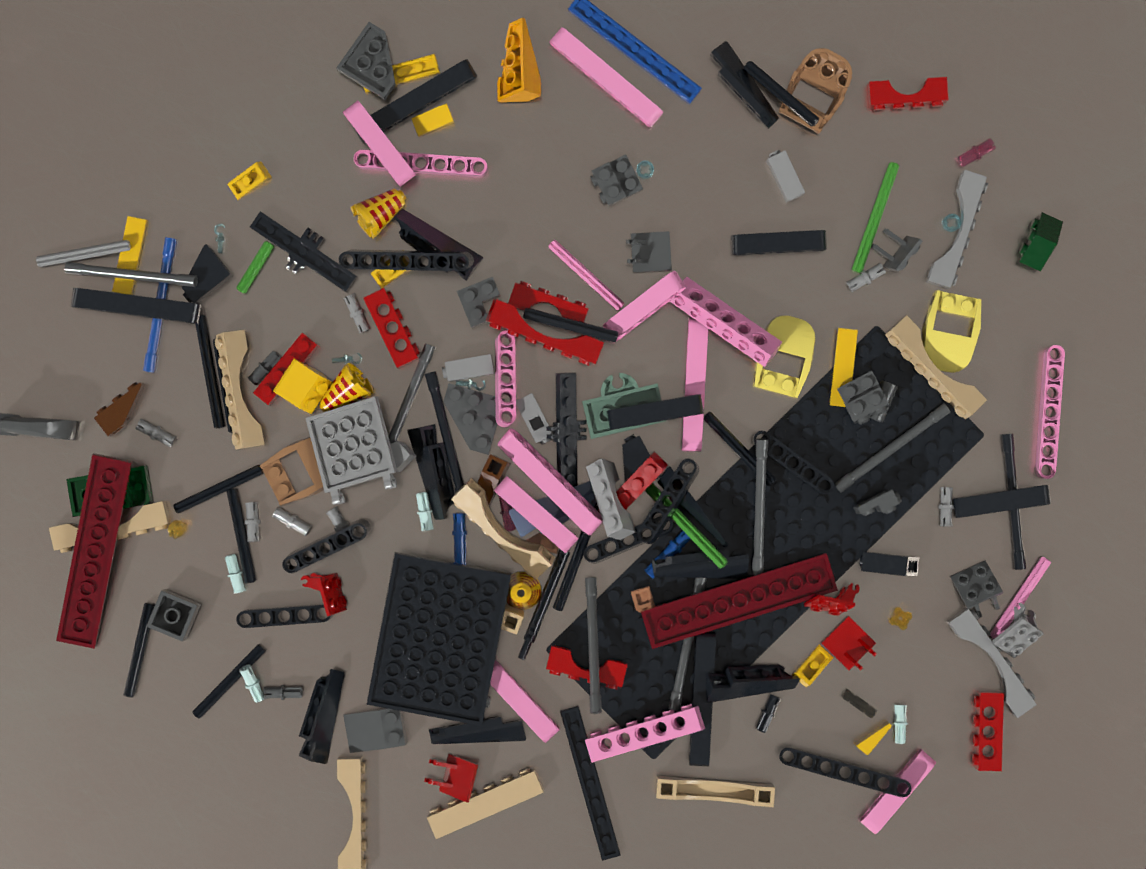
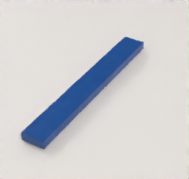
(635, 49)

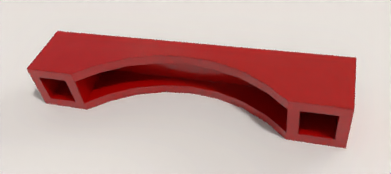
(507, 317)

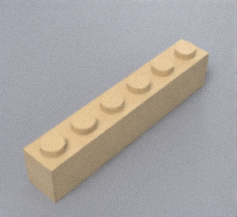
(485, 803)

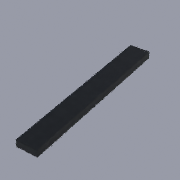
(590, 783)

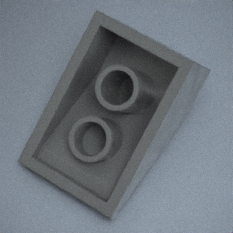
(375, 729)

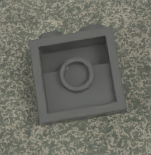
(616, 180)
(864, 398)
(883, 502)

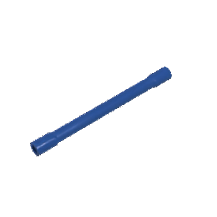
(151, 355)

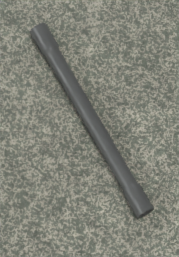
(179, 279)
(424, 360)
(761, 455)
(850, 478)
(677, 693)
(595, 696)

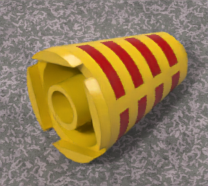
(378, 211)
(346, 389)
(531, 587)

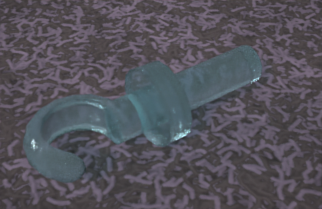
(219, 239)
(346, 358)
(469, 383)

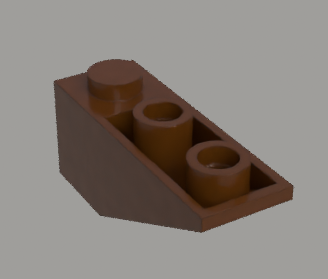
(118, 414)
(492, 475)

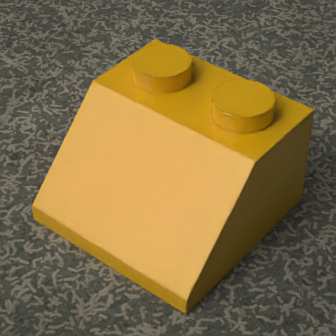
(302, 386)

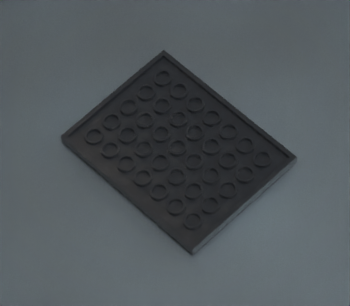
(438, 638)

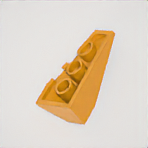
(520, 72)

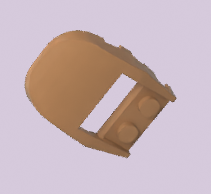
(826, 73)
(281, 482)

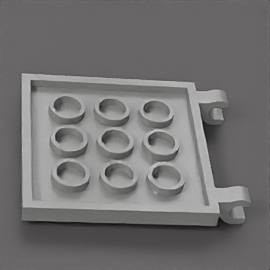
(352, 447)

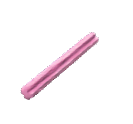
(586, 275)
(1021, 596)

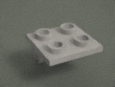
(1020, 634)

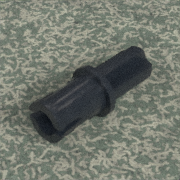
(768, 713)

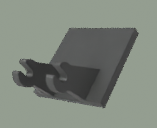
(908, 247)
(650, 251)
(977, 586)

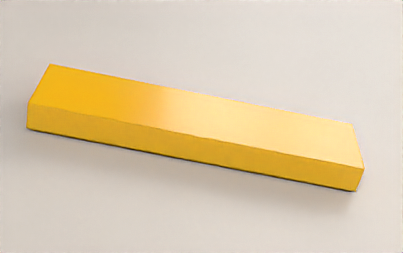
(414, 69)
(134, 233)
(843, 363)

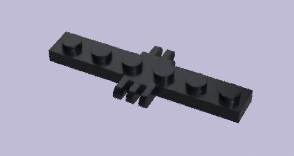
(303, 251)
(567, 427)

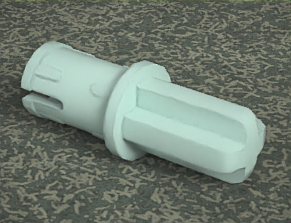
(424, 511)
(235, 573)
(252, 683)
(900, 723)

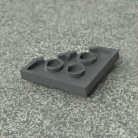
(370, 62)
(473, 415)

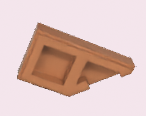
(543, 540)
(642, 598)

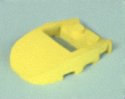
(797, 340)
(948, 350)

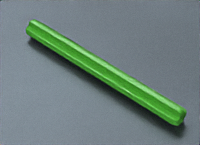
(875, 217)
(690, 529)

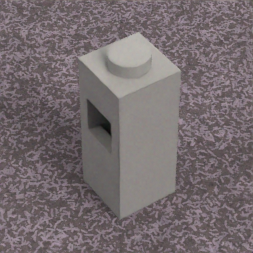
(785, 175)
(468, 368)
(534, 418)

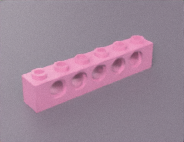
(727, 322)
(598, 750)

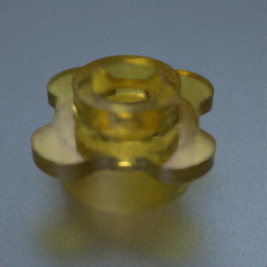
(176, 529)
(899, 613)

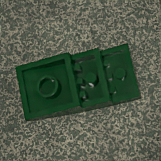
(137, 492)

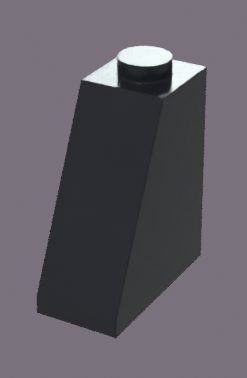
(210, 274)
(633, 455)
(889, 564)

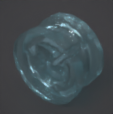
(644, 164)
(952, 228)

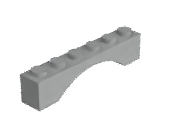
(969, 192)
(1015, 695)

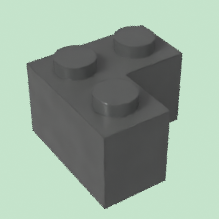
(474, 297)

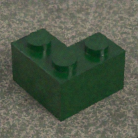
(1042, 241)

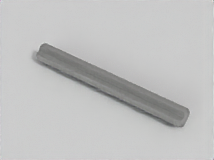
(83, 253)

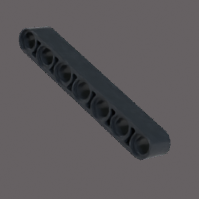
(423, 96)
(414, 257)
(136, 305)
(703, 663)
(835, 772)

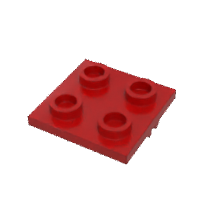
(330, 590)
(836, 605)
(849, 643)
(458, 777)

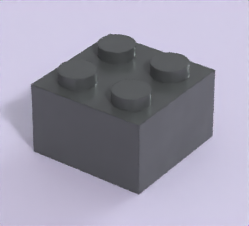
(173, 615)

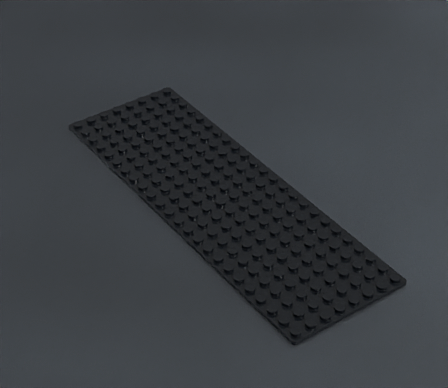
(796, 527)

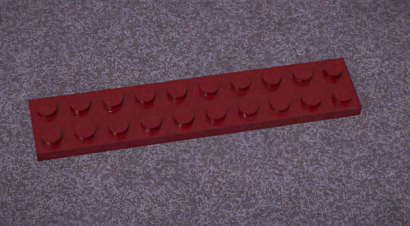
(94, 550)
(738, 600)

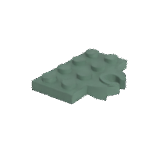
(614, 398)

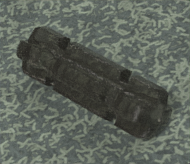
(859, 703)

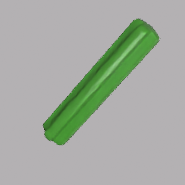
(255, 267)

